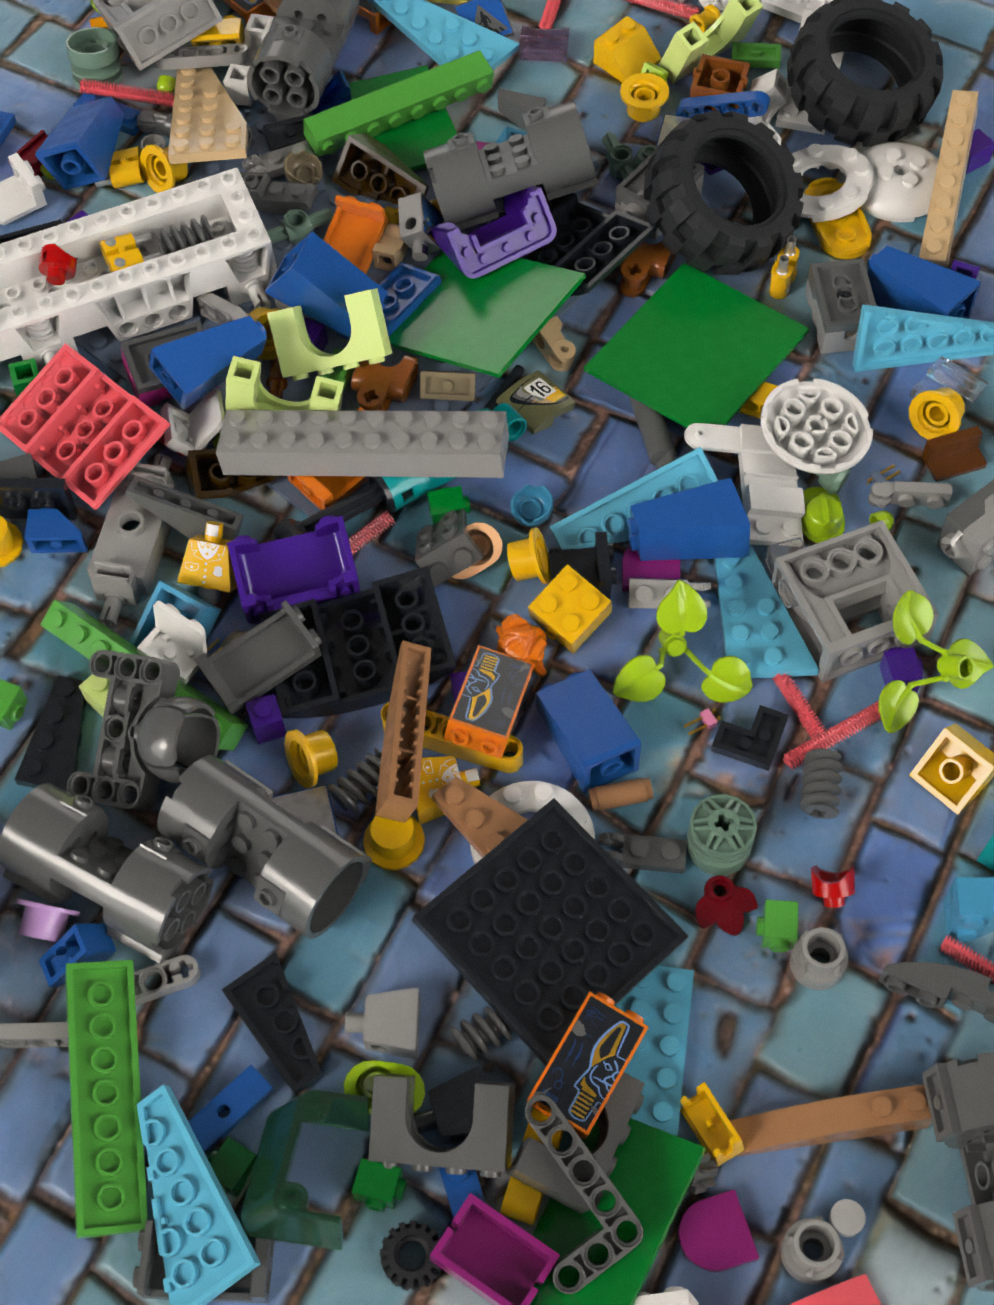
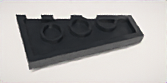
(56, 739)
(272, 1017)

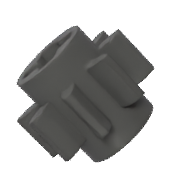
(704, 1175)

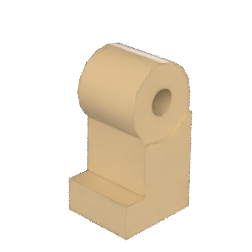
(389, 246)
(554, 346)

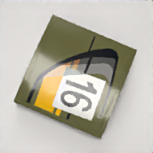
(537, 401)

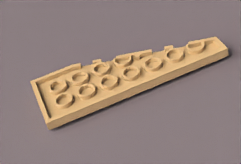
(205, 120)

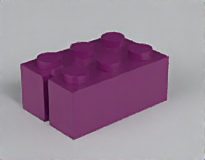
(493, 1255)

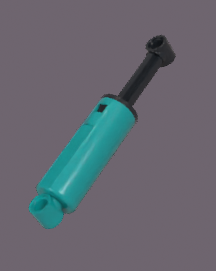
(389, 492)

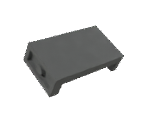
(261, 658)
(249, 1289)

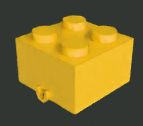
(570, 609)

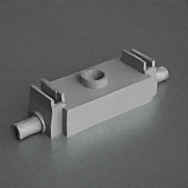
(129, 553)

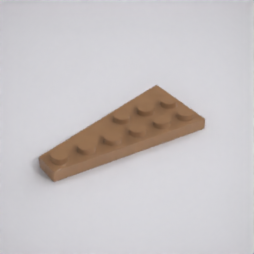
(477, 815)

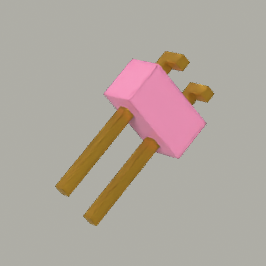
(708, 719)

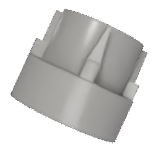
(812, 973)
(825, 1237)

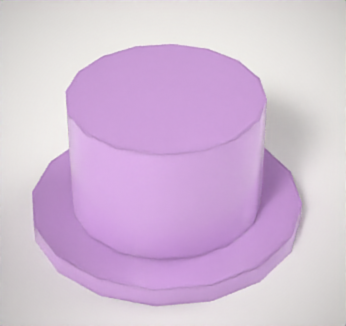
(44, 920)

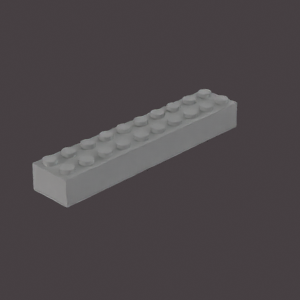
(364, 443)

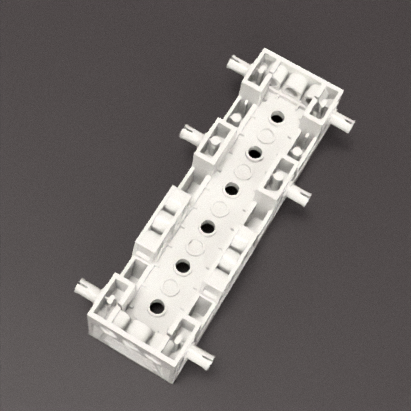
(142, 297)

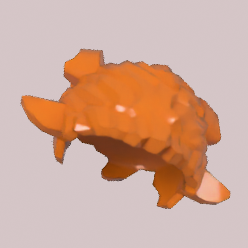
(522, 641)

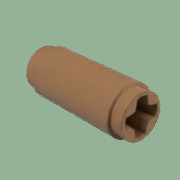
(620, 794)

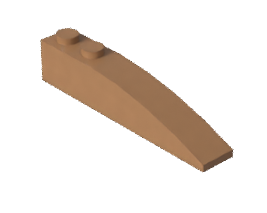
(404, 735)
(835, 1120)

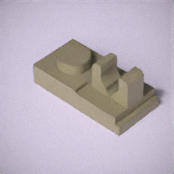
(448, 385)

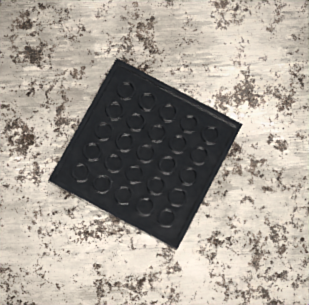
(547, 926)

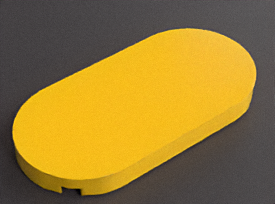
(843, 237)

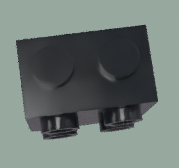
(590, 563)

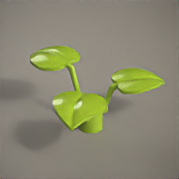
(681, 612)
(960, 664)

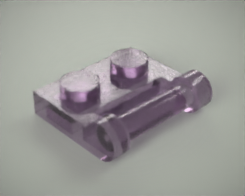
(544, 44)

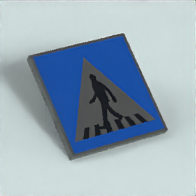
(487, 14)

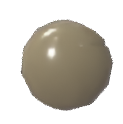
(303, 168)

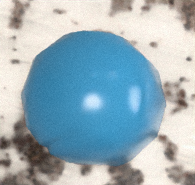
(532, 505)

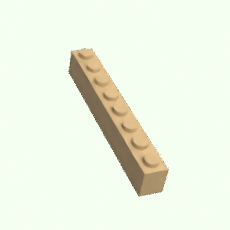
(949, 177)

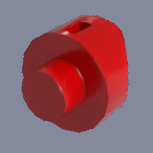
(56, 264)
(833, 885)

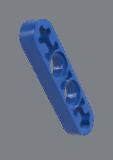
(750, 103)

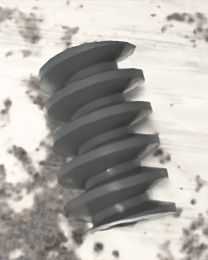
(185, 237)
(358, 783)
(820, 783)
(480, 1033)

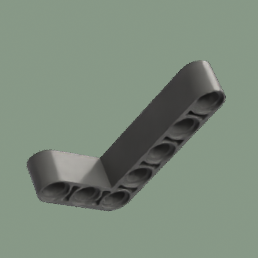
(588, 1190)

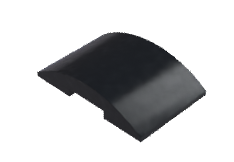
(588, 239)
(363, 644)

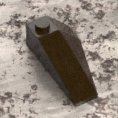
(375, 171)
(207, 479)

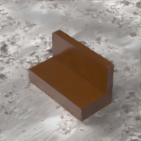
(954, 454)

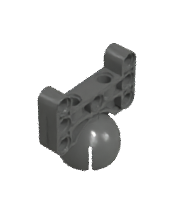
(143, 732)

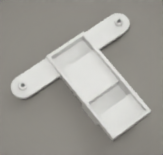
(767, 482)

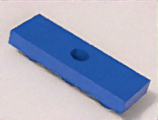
(239, 1097)

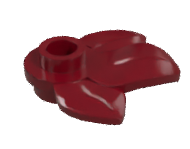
(724, 910)

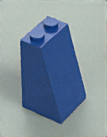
(82, 143)
(318, 280)
(920, 285)
(202, 360)
(691, 524)
(589, 730)

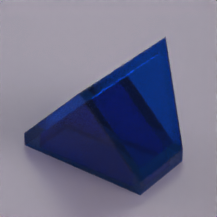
(335, 93)

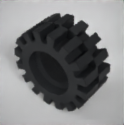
(390, 1252)

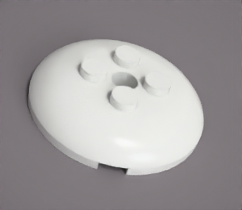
(901, 181)
(833, 413)

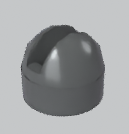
(212, 596)

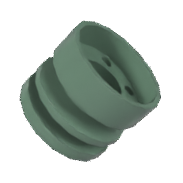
(94, 56)
(709, 842)

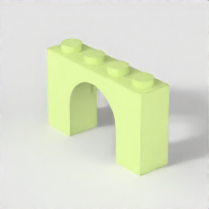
(690, 42)
(299, 355)
(247, 393)

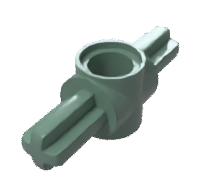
(619, 157)
(298, 225)

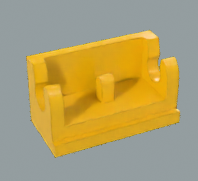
(711, 1125)

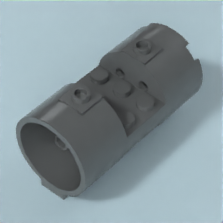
(300, 54)
(550, 154)
(63, 846)
(295, 866)
(963, 1118)

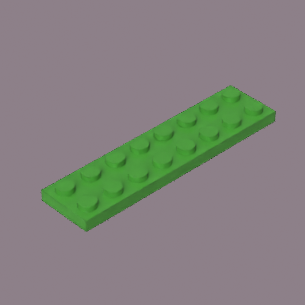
(105, 1099)

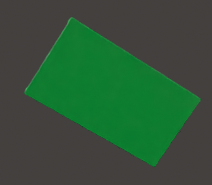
(653, 1179)

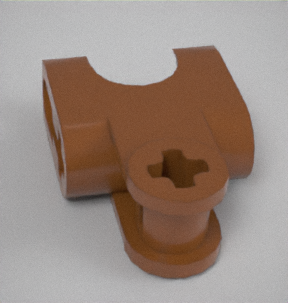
(641, 265)
(381, 384)

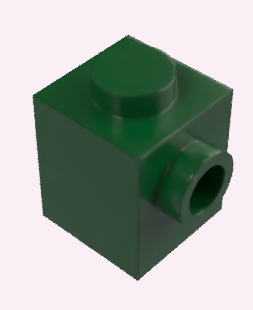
(232, 1166)

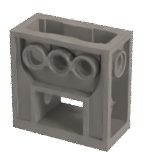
(156, 27)
(843, 582)

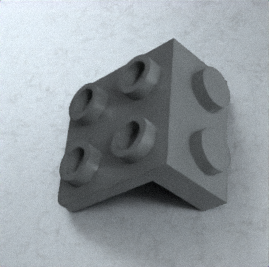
(446, 547)

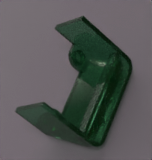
(279, 1207)

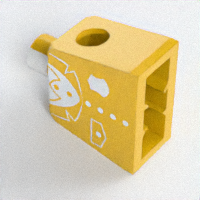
(208, 561)
(434, 775)

